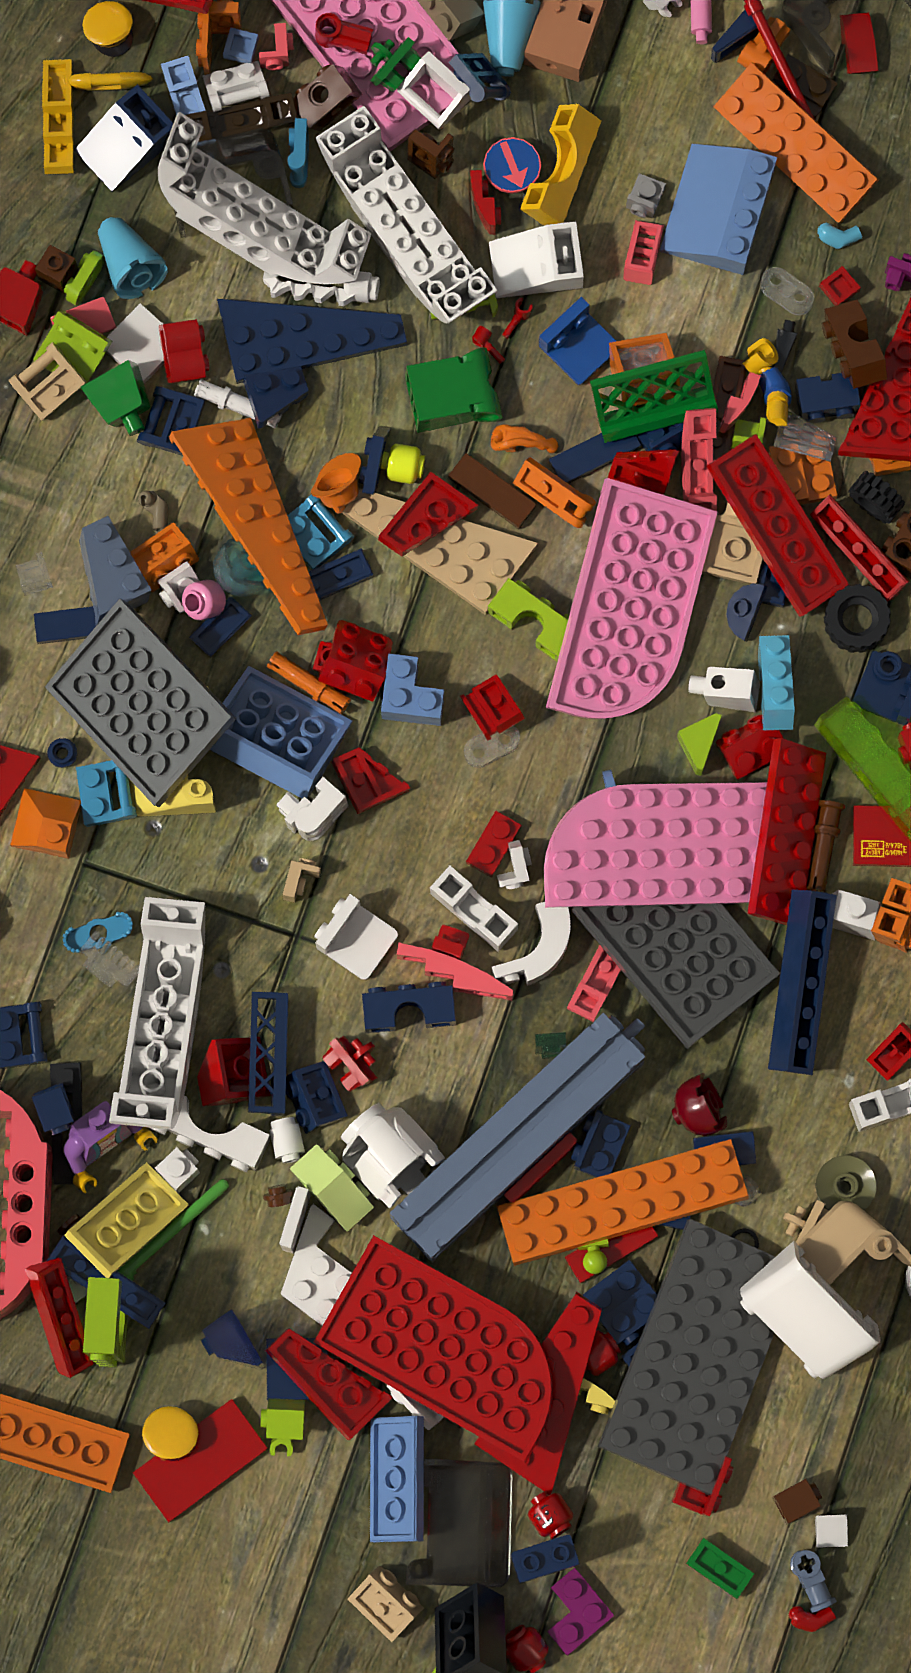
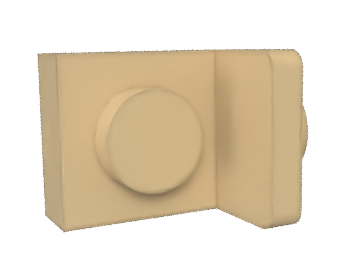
(295, 883)

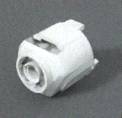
(388, 1152)

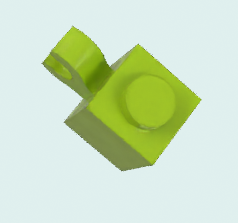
(283, 1422)

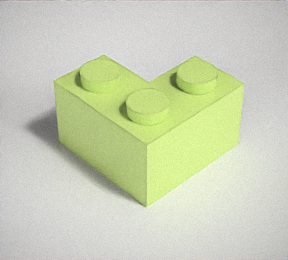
(333, 1186)

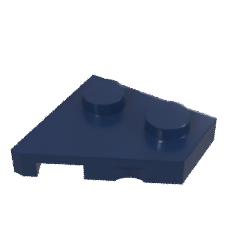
(274, 392)
(374, 448)

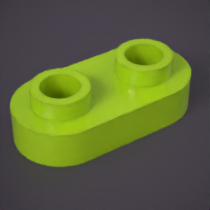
(89, 267)

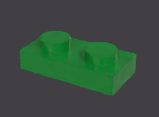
(720, 1568)

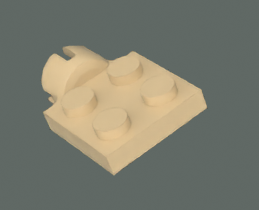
(732, 551)

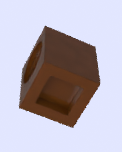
(56, 268)
(797, 1500)

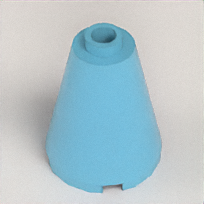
(508, 32)
(130, 259)

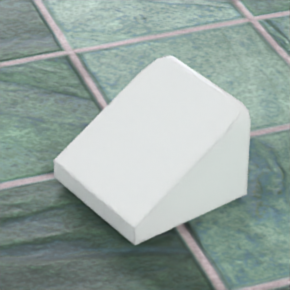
(831, 1531)

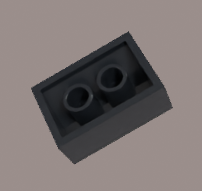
(471, 1632)

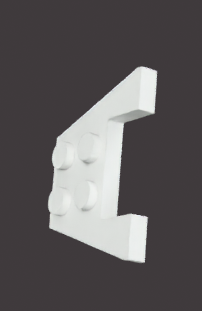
(313, 1276)

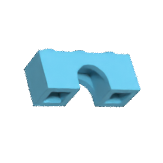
(777, 682)

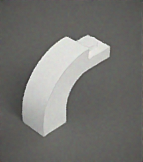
(548, 953)

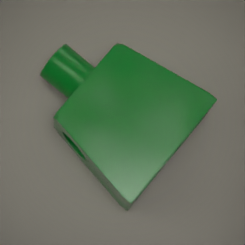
(120, 396)

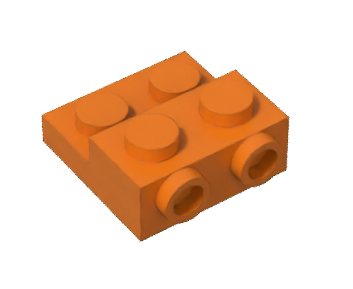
(806, 476)

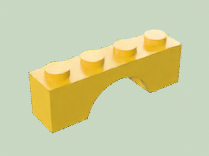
(574, 135)

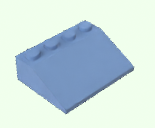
(719, 206)
(280, 733)

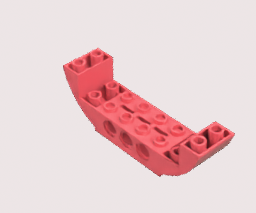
(25, 1153)

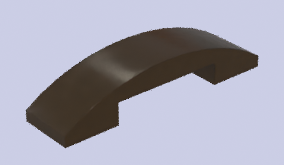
(244, 117)

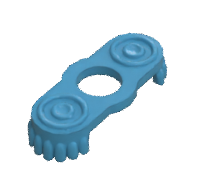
(116, 926)

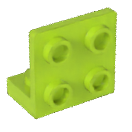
(78, 342)

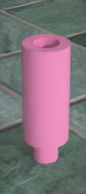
(701, 20)

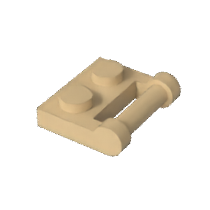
(53, 389)

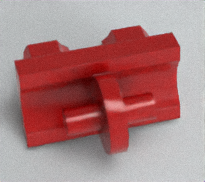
(355, 1057)

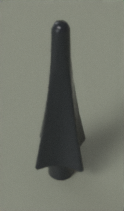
(784, 343)

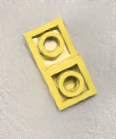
(597, 1398)

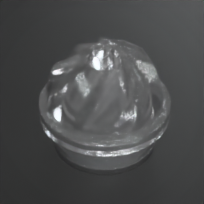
(752, 1190)

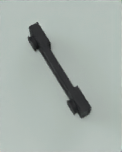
(71, 1077)

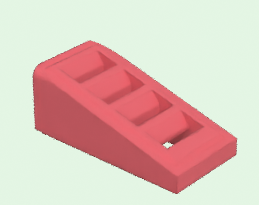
(637, 269)

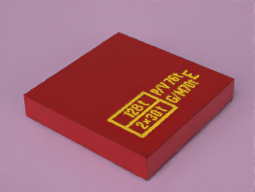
(878, 839)

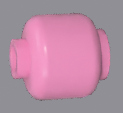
(203, 599)

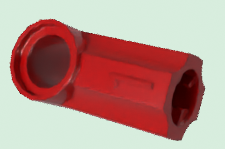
(346, 34)

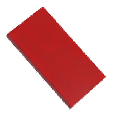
(222, 1448)

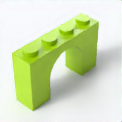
(105, 1323)

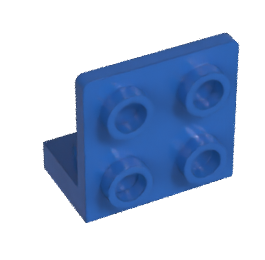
(577, 342)

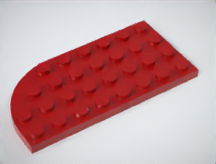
(442, 1347)

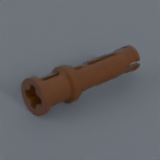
(826, 832)

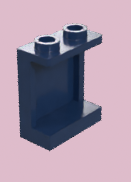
(544, 1558)

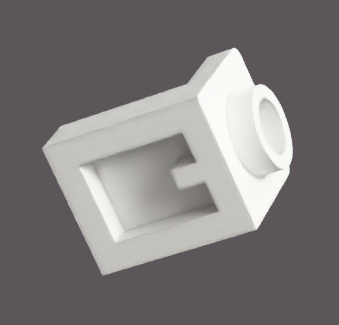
(174, 585)

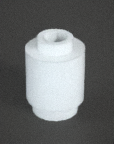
(286, 1140)

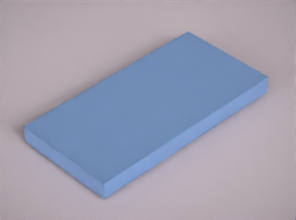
(397, 1479)

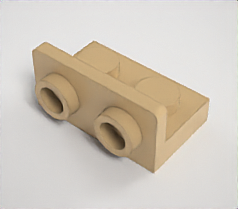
(386, 1603)

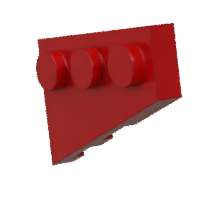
(426, 514)

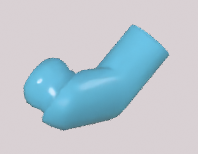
(836, 238)

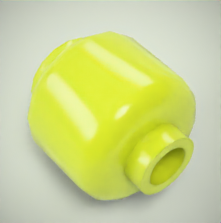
(403, 463)

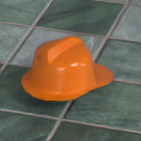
(338, 482)

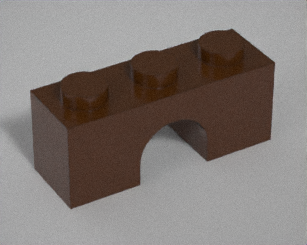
(859, 360)

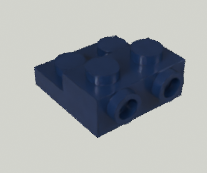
(624, 1302)

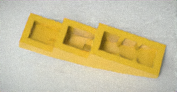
(58, 117)

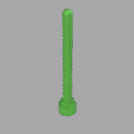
(130, 1267)

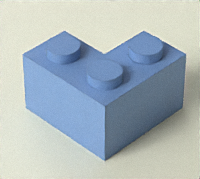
(404, 699)

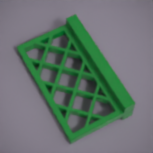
(657, 412)

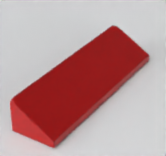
(859, 548)
(59, 1316)

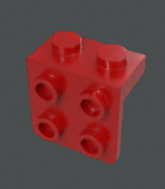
(356, 660)

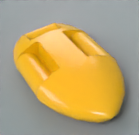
(109, 81)

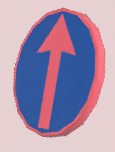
(512, 165)

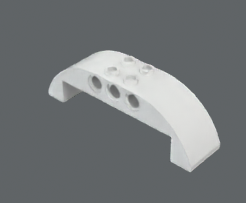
(162, 1015)

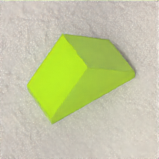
(697, 741)

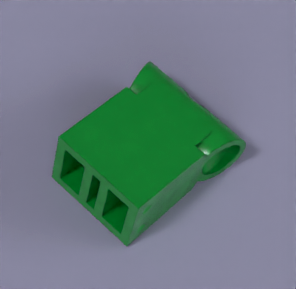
(452, 391)

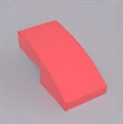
(736, 406)

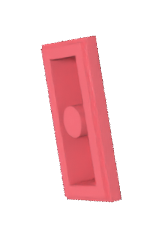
(94, 314)

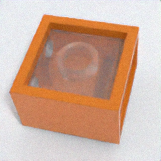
(641, 352)

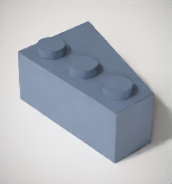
(110, 569)

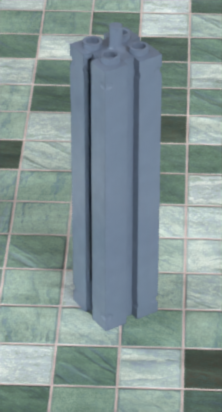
(519, 1135)

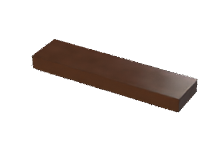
(727, 383)

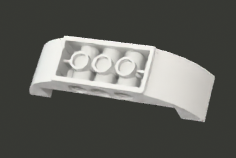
(251, 219)
(401, 219)

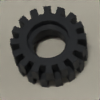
(876, 497)

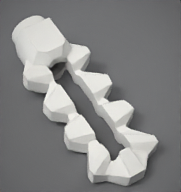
(361, 290)

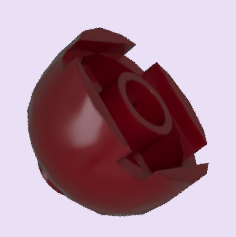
(698, 1106)

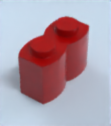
(183, 351)

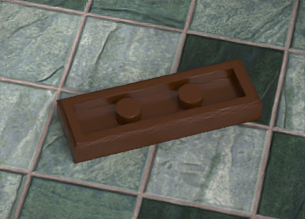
(492, 491)

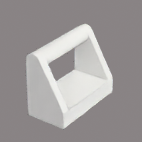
(445, 79)

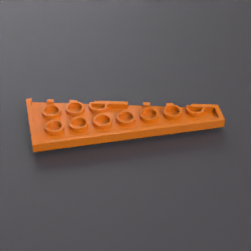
(240, 483)

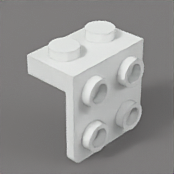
(355, 938)

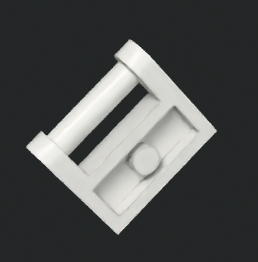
(235, 85)

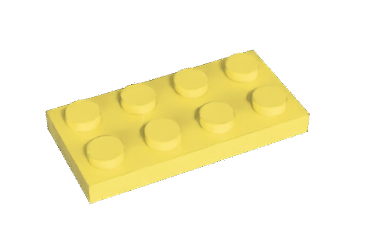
(126, 1220)

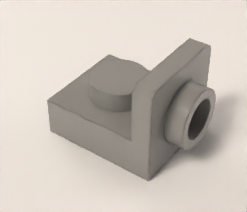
(645, 196)

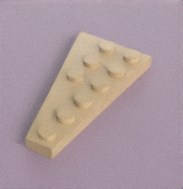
(463, 558)

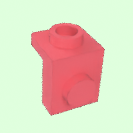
(280, 58)

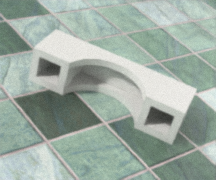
(242, 1145)

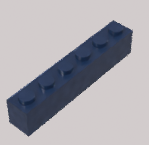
(802, 982)

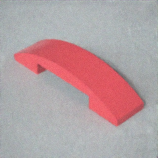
(696, 454)
(594, 986)

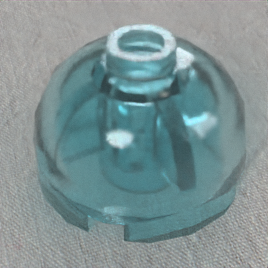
(235, 571)

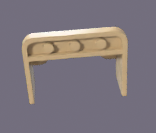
(843, 1237)

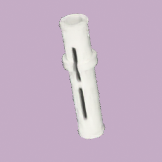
(227, 399)

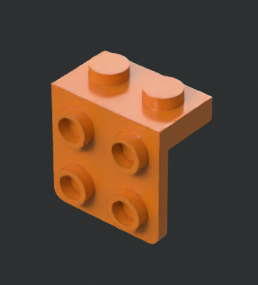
(218, 20)

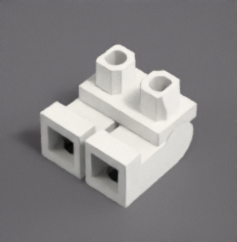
(313, 817)

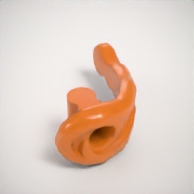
(508, 437)

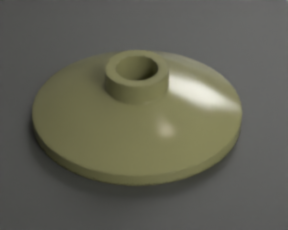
(849, 1170)

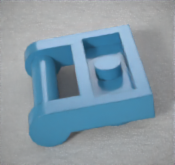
(299, 153)
(311, 541)
(97, 794)

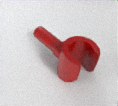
(518, 316)
(481, 339)

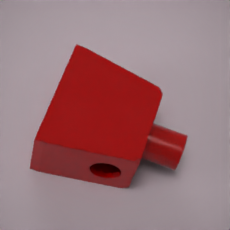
(19, 297)

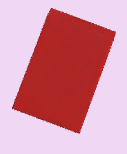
(892, 1052)

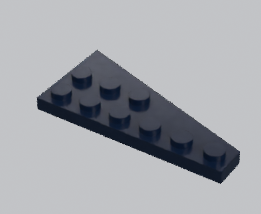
(290, 336)

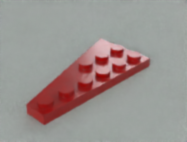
(884, 417)
(568, 1353)

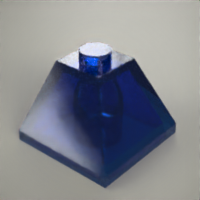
(230, 1342)

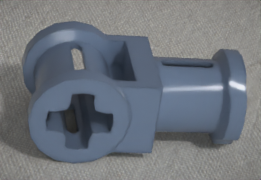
(813, 1581)

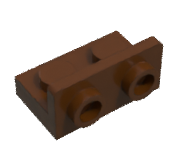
(428, 155)

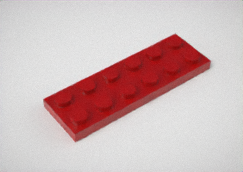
(777, 525)
(786, 828)

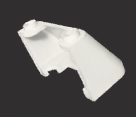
(808, 1314)

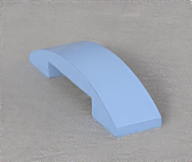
(182, 86)

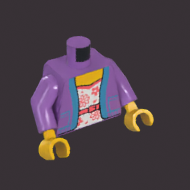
(93, 1137)

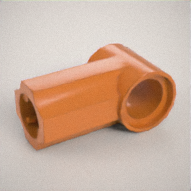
(756, 50)

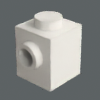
(178, 1169)

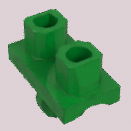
(386, 74)

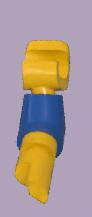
(772, 382)

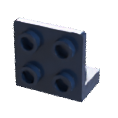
(885, 698)

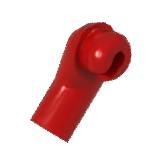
(808, 1621)

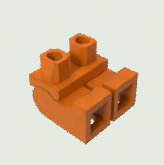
(894, 919)

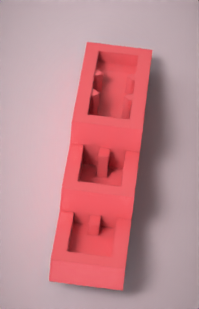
(466, 977)

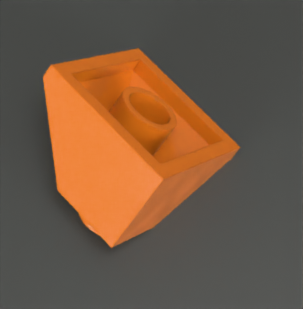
(46, 823)

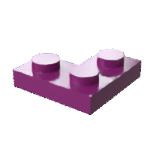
(585, 1615)

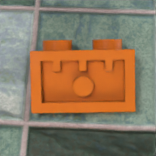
(163, 554)

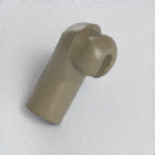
(157, 507)

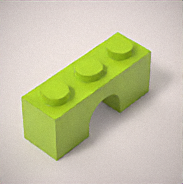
(517, 602)

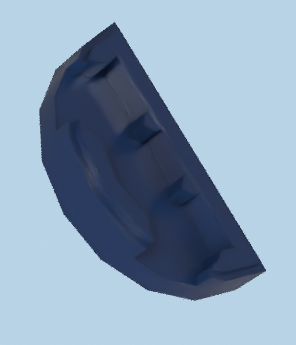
(744, 608)

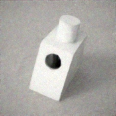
(738, 691)
(855, 914)

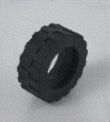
(857, 596)

